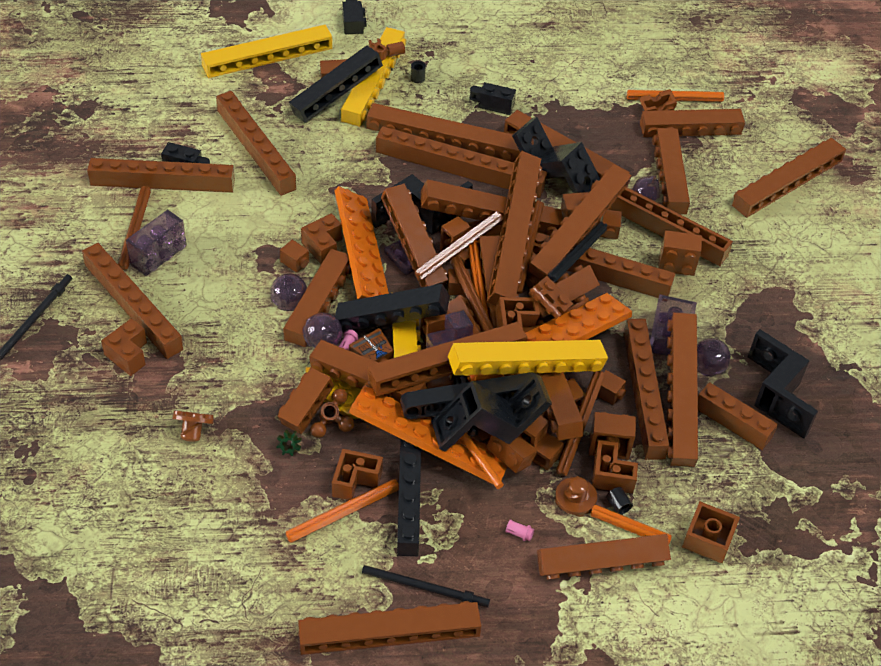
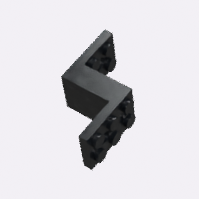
(558, 161)
(431, 218)
(777, 389)
(491, 412)

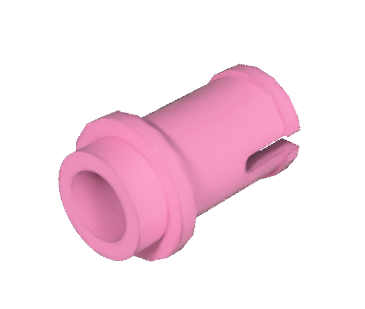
(349, 337)
(520, 530)

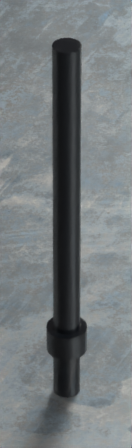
(56, 290)
(423, 585)

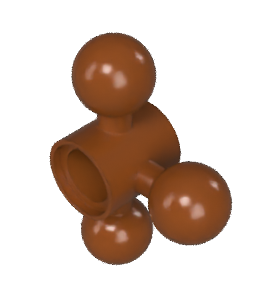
(345, 423)

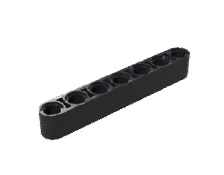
(432, 400)

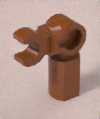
(390, 50)

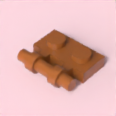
(551, 297)

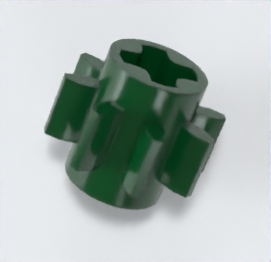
(294, 445)

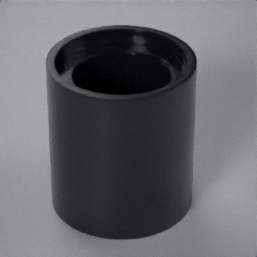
(418, 72)
(619, 500)

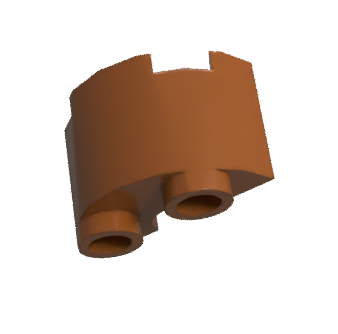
(663, 101)

